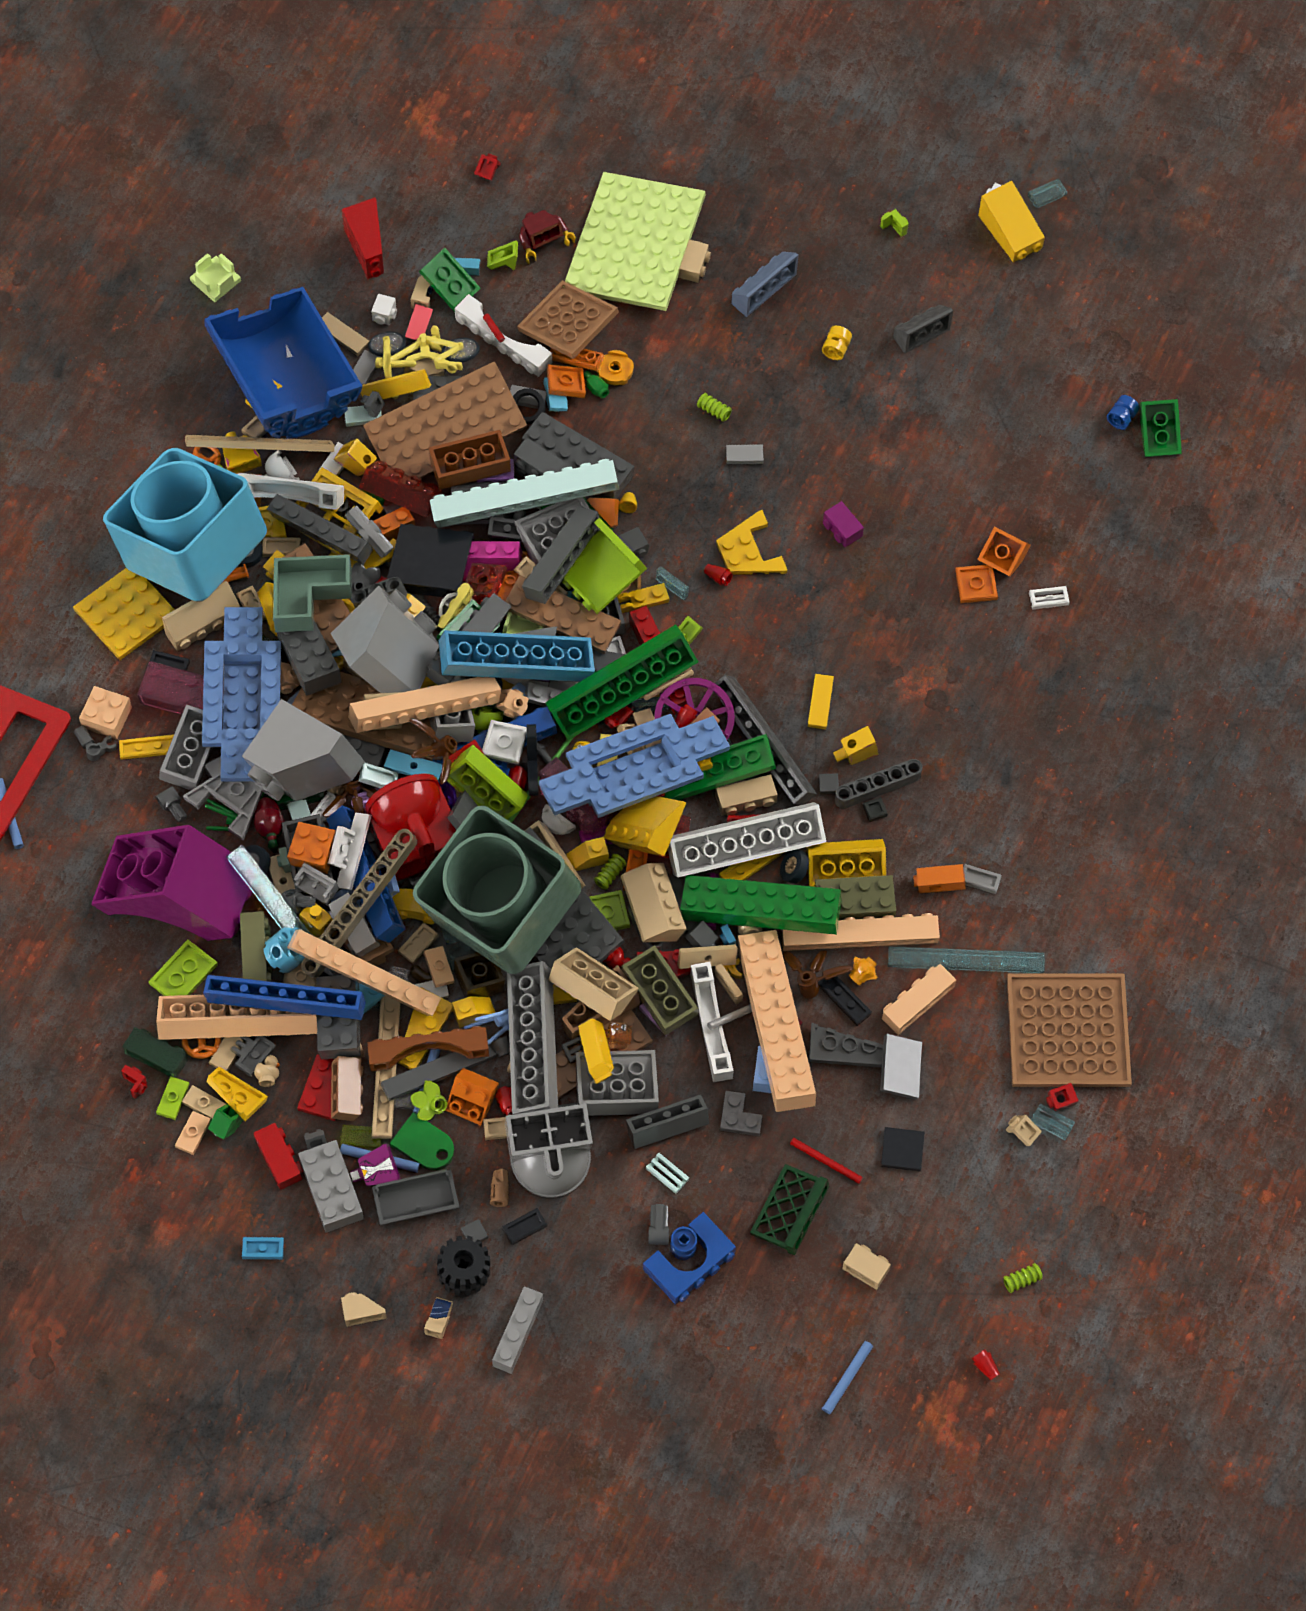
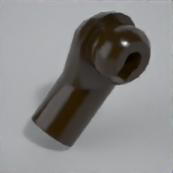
(419, 974)

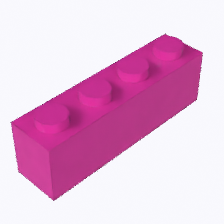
(494, 553)

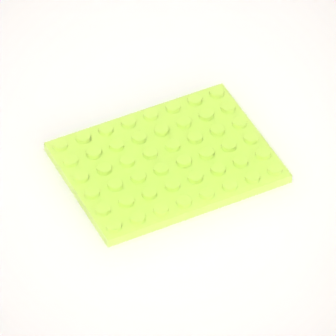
(635, 240)

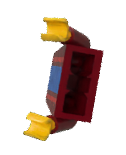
(542, 229)

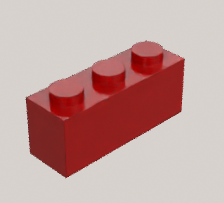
(278, 1155)

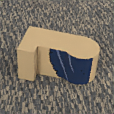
(421, 293)
(438, 1318)

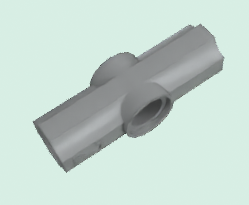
(369, 531)

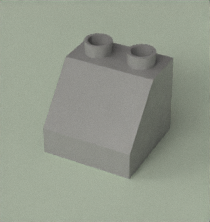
(387, 642)
(299, 755)

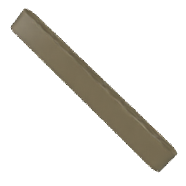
(368, 897)

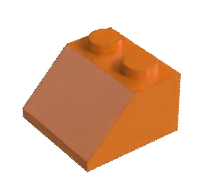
(1003, 551)

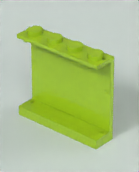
(602, 569)

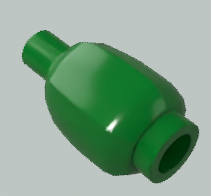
(596, 385)

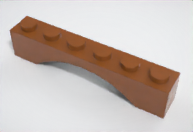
(468, 1042)

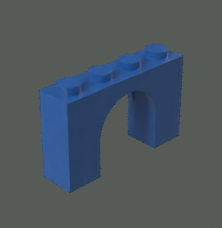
(679, 1283)

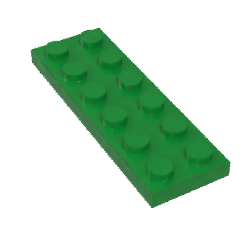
(738, 763)

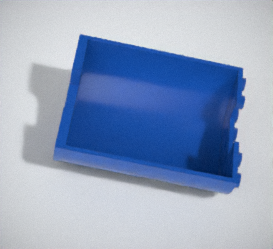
(314, 381)

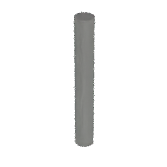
(729, 1017)

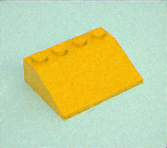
(646, 825)

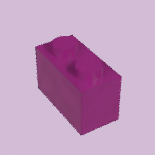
(843, 524)

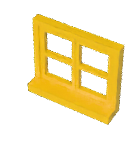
(369, 503)

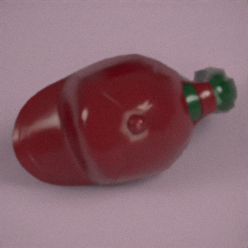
(269, 822)

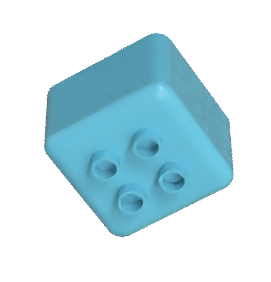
(185, 524)

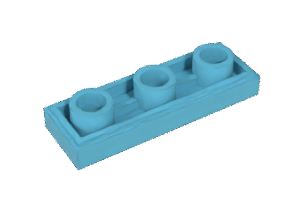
(404, 763)

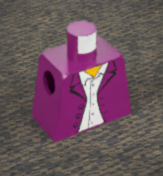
(376, 1167)

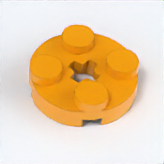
(620, 376)

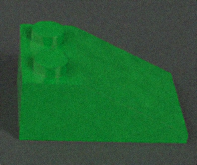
(1160, 427)

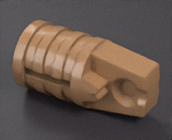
(499, 1188)

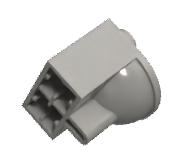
(550, 1149)

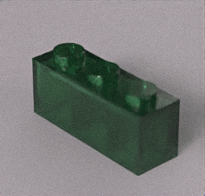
(155, 1052)

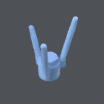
(501, 1019)

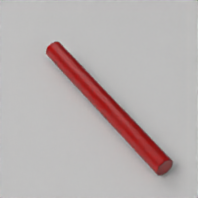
(826, 1160)

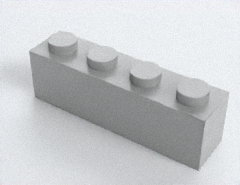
(517, 1330)

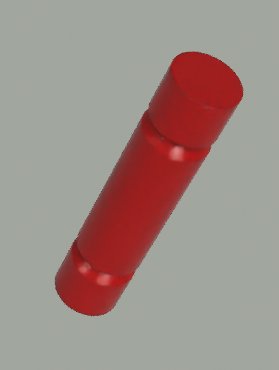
(491, 324)

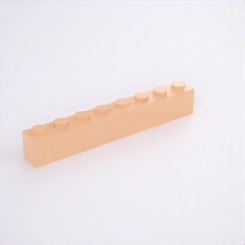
(424, 703)
(868, 933)
(363, 972)

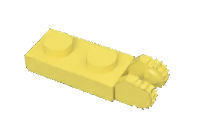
(456, 605)

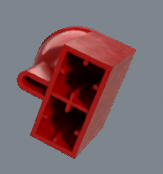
(414, 805)

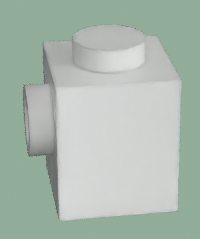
(384, 309)

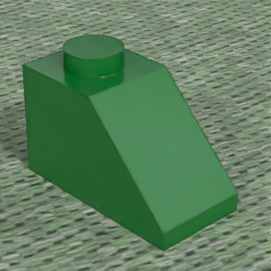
(225, 1122)

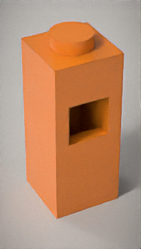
(940, 878)

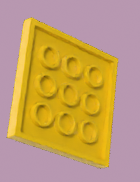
(124, 612)

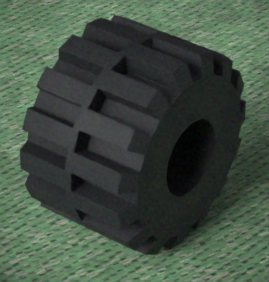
(463, 1254)

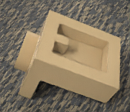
(1023, 1129)

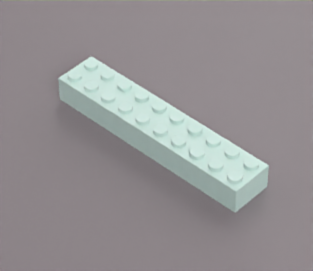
(524, 494)

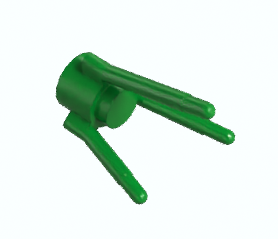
(231, 815)

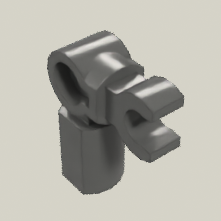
(93, 750)

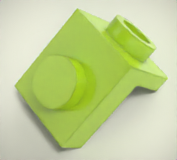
(897, 221)
(690, 629)

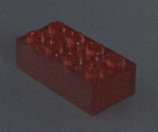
(399, 487)

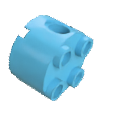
(278, 954)

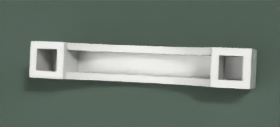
(532, 357)
(321, 494)
(708, 1010)

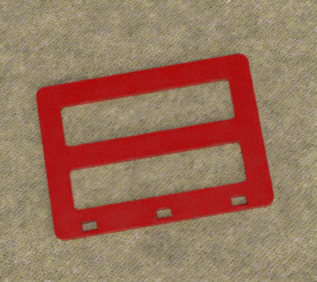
(56, 724)

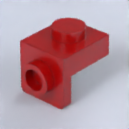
(619, 717)
(135, 1076)

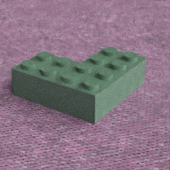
(302, 581)

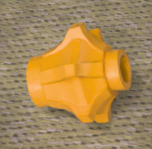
(863, 970)

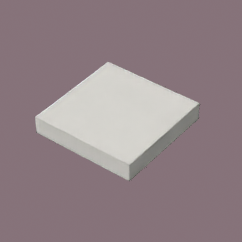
(504, 742)

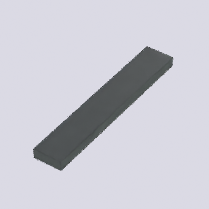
(432, 1071)

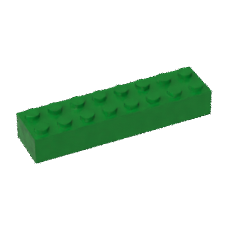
(622, 682)
(761, 904)

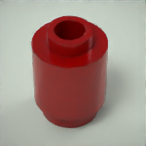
(519, 776)
(504, 1100)

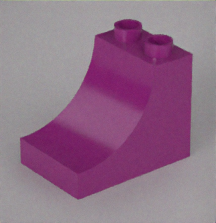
(174, 879)

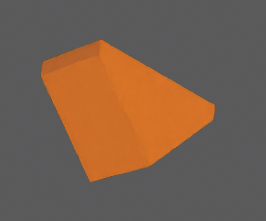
(607, 509)

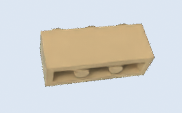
(746, 795)

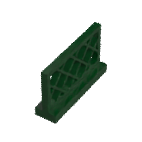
(806, 1214)

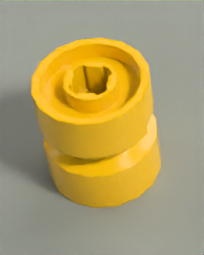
(836, 342)

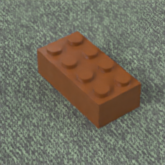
(469, 459)

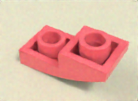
(418, 322)

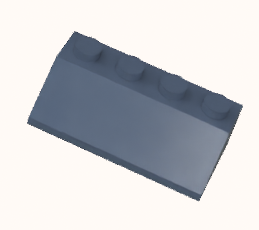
(765, 282)

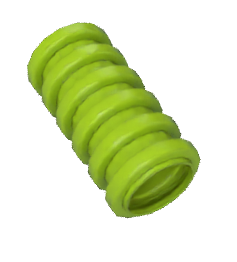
(714, 407)
(610, 871)
(1022, 1278)

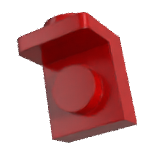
(487, 166)

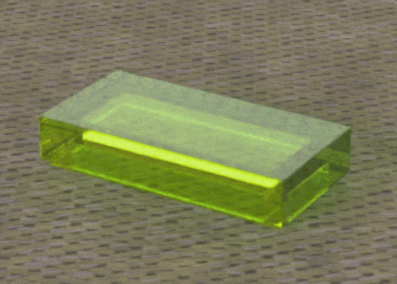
(359, 1137)

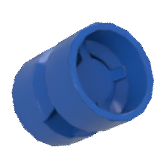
(1123, 412)
(683, 1243)

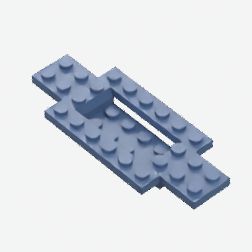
(250, 688)
(638, 774)

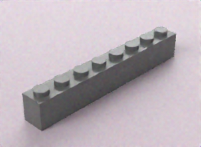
(754, 725)

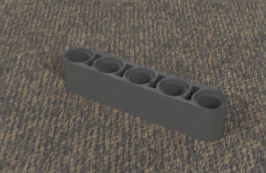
(873, 790)

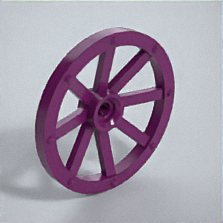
(712, 687)

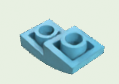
(555, 402)

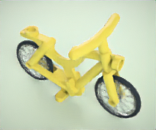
(391, 345)

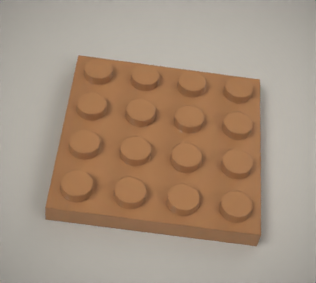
(567, 319)

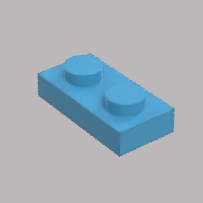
(262, 1248)

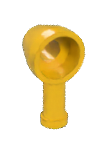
(628, 503)

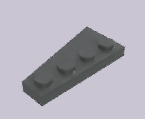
(843, 1049)

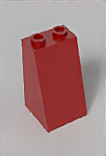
(363, 232)

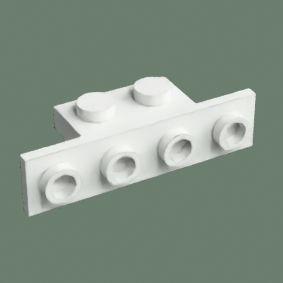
(348, 849)

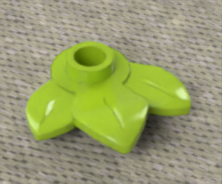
(426, 1100)

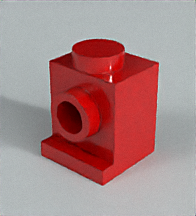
(1067, 1092)

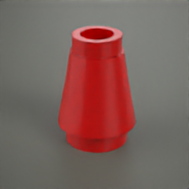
(719, 574)
(685, 716)
(986, 1364)

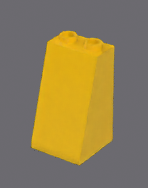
(1011, 222)

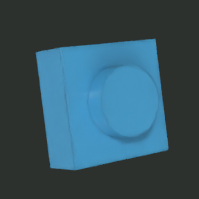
(727, 937)

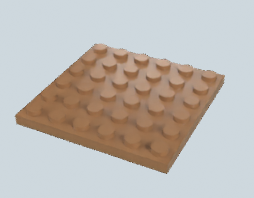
(1068, 1030)

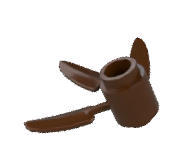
(439, 750)
(352, 788)
(807, 980)

